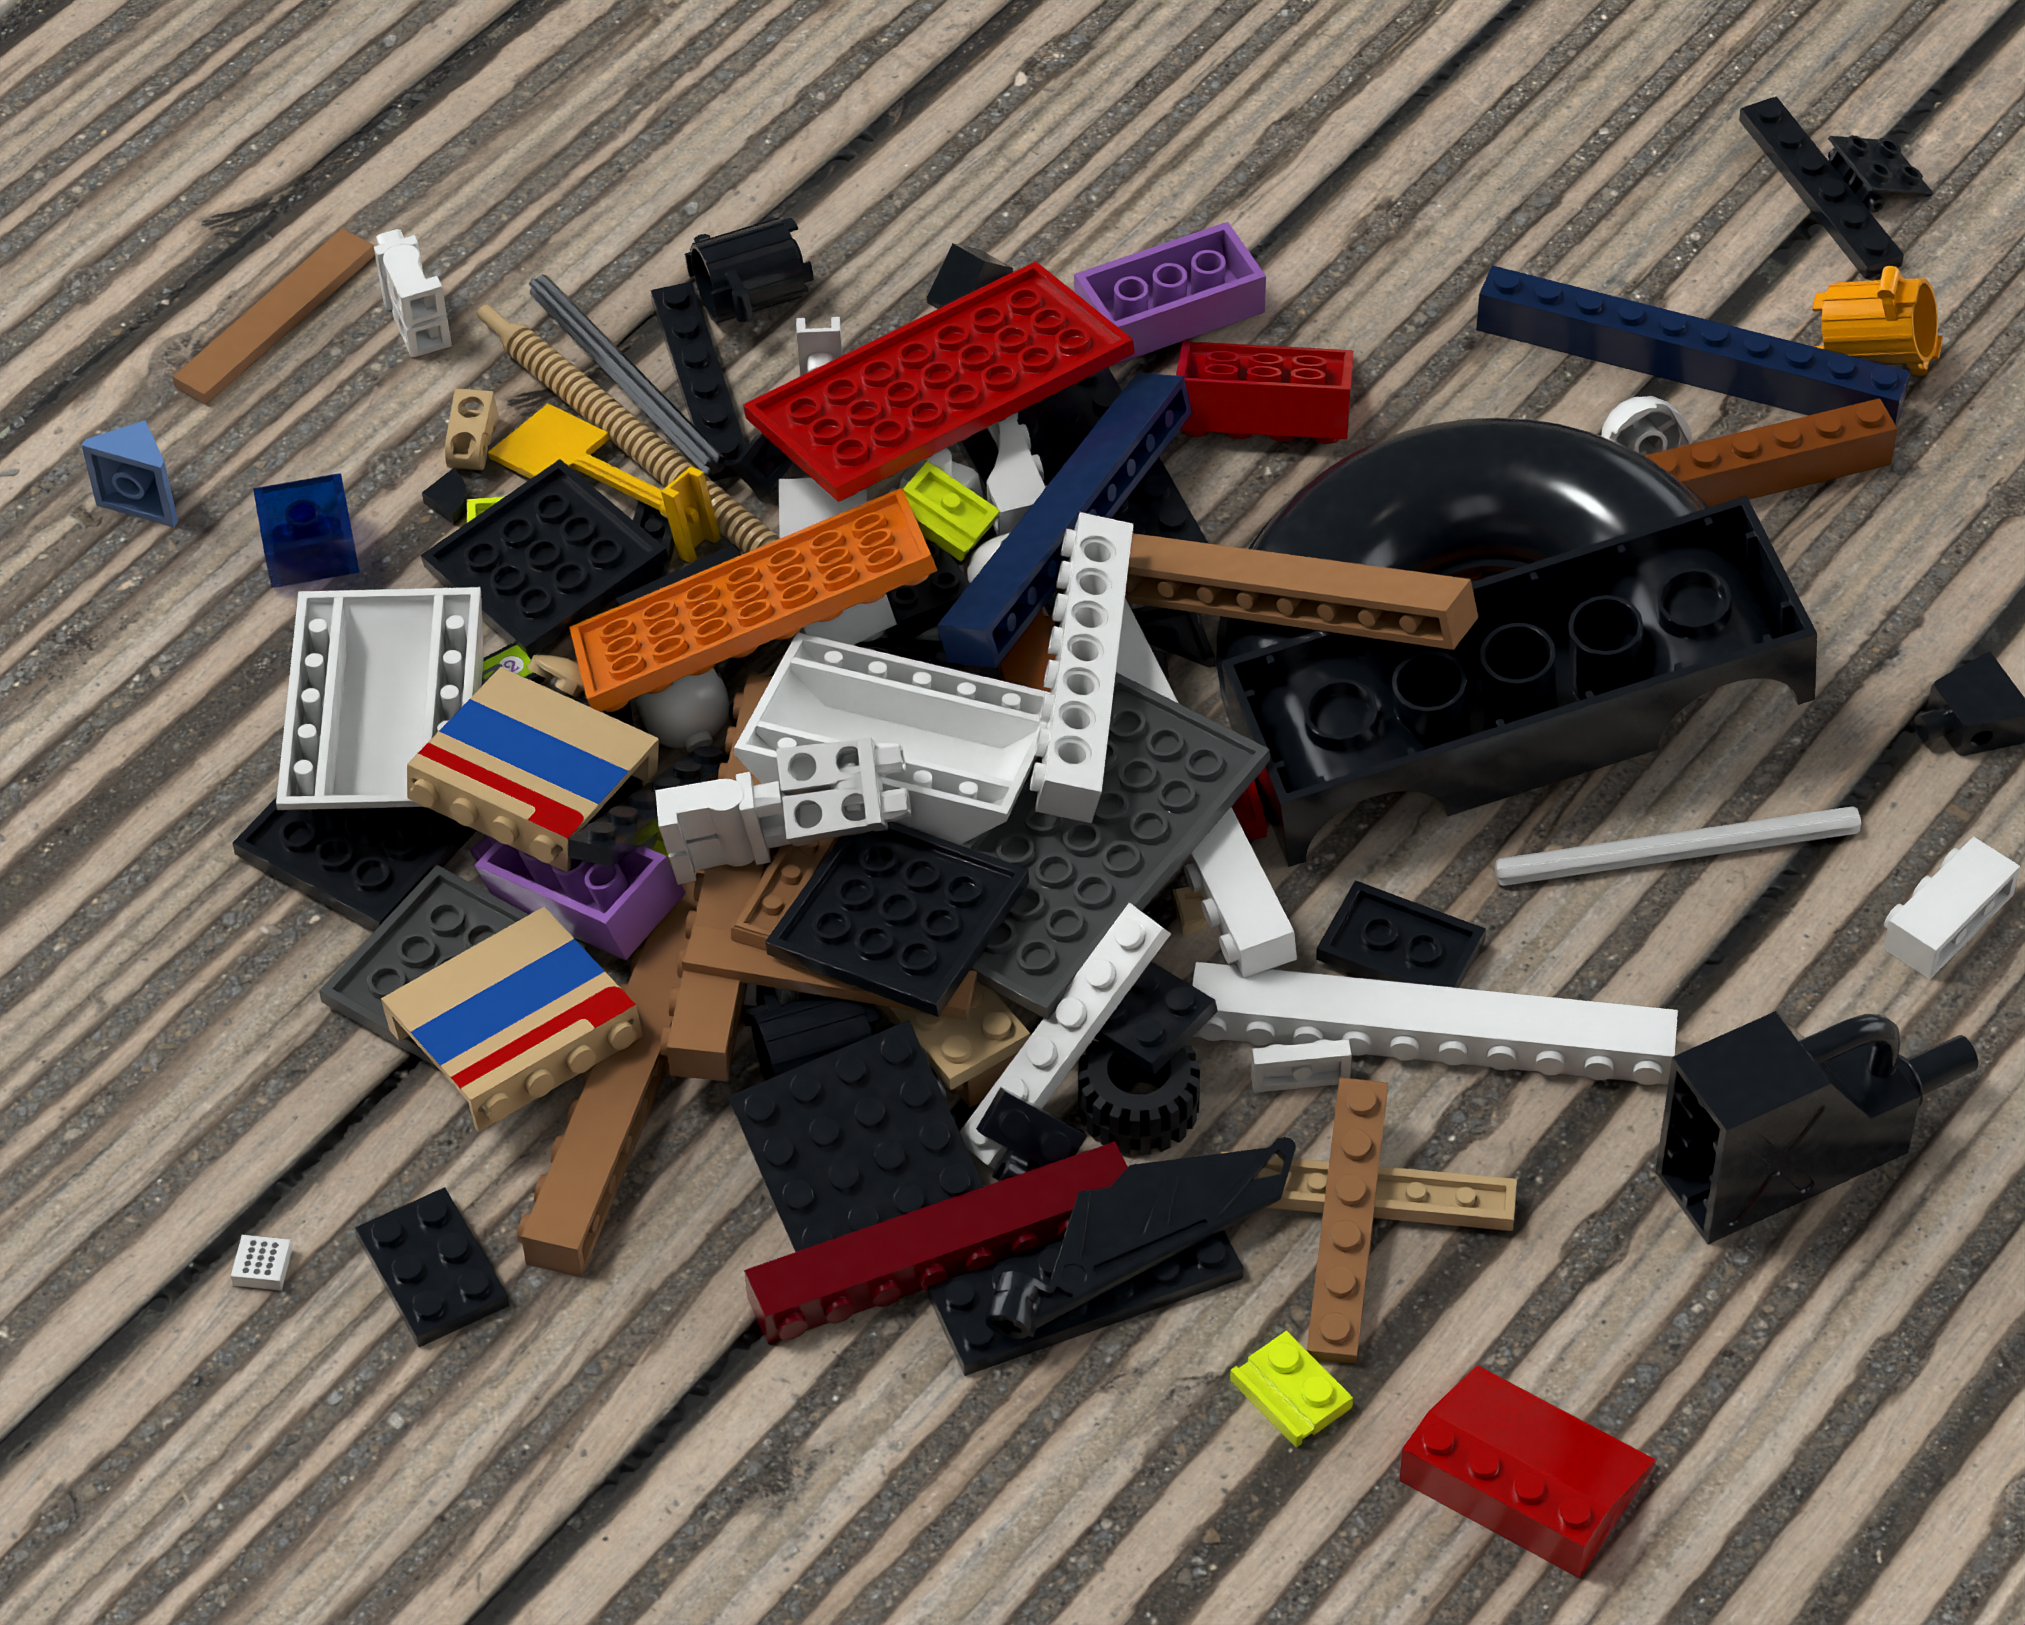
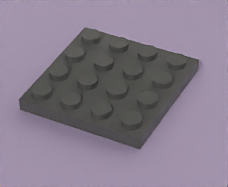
(423, 932)

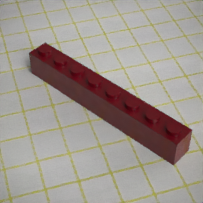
(924, 1246)

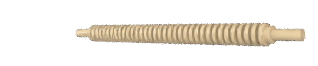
(623, 427)

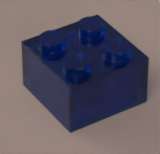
(306, 530)

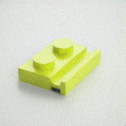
(948, 510)
(1291, 1389)

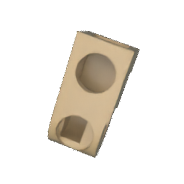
(470, 430)

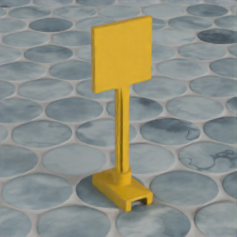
(559, 435)

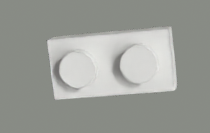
(1300, 1065)

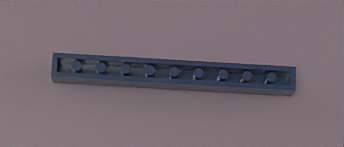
(1682, 347)
(1092, 481)

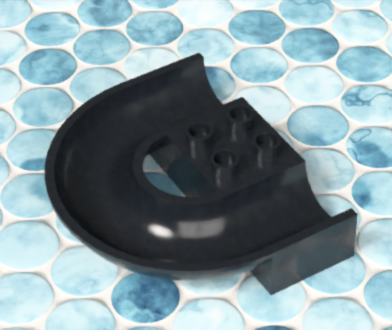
(1593, 637)

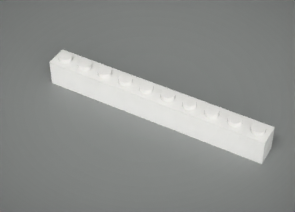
(1223, 864)
(1441, 1023)

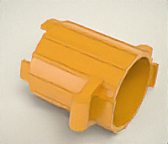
(1882, 320)

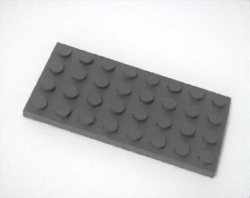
(1160, 796)

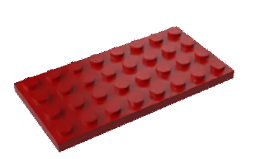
(937, 380)

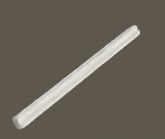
(1677, 846)

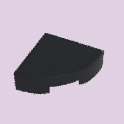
(447, 496)

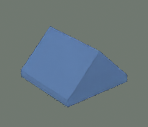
(130, 474)

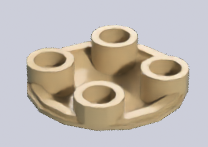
(565, 670)

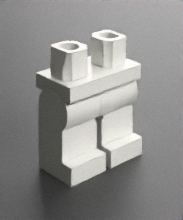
(415, 301)
(839, 789)
(720, 824)

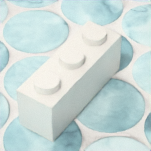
(1950, 907)

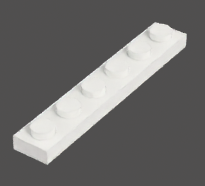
(1075, 1023)

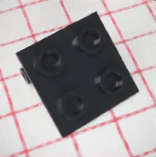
(1875, 169)

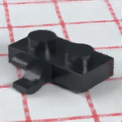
(1027, 1134)

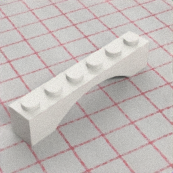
(1016, 475)

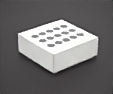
(261, 1262)

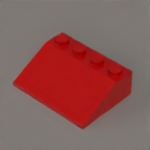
(1267, 391)
(1524, 1469)

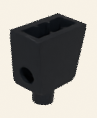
(1974, 708)

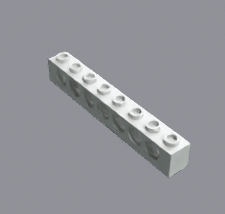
(1083, 668)

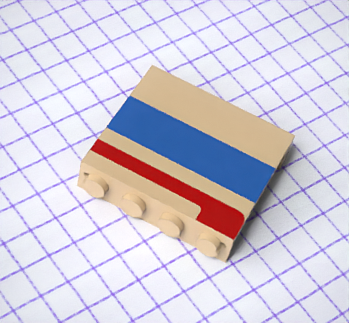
(528, 765)
(514, 1016)

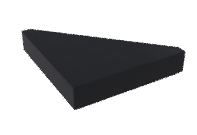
(1176, 632)

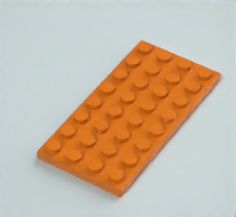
(750, 601)

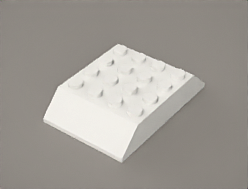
(371, 689)
(960, 732)

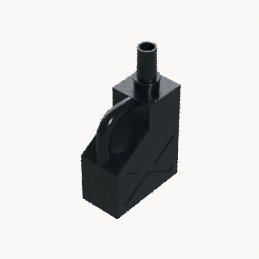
(1787, 1116)

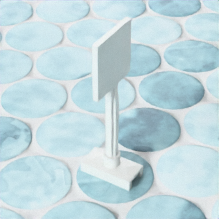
(802, 499)

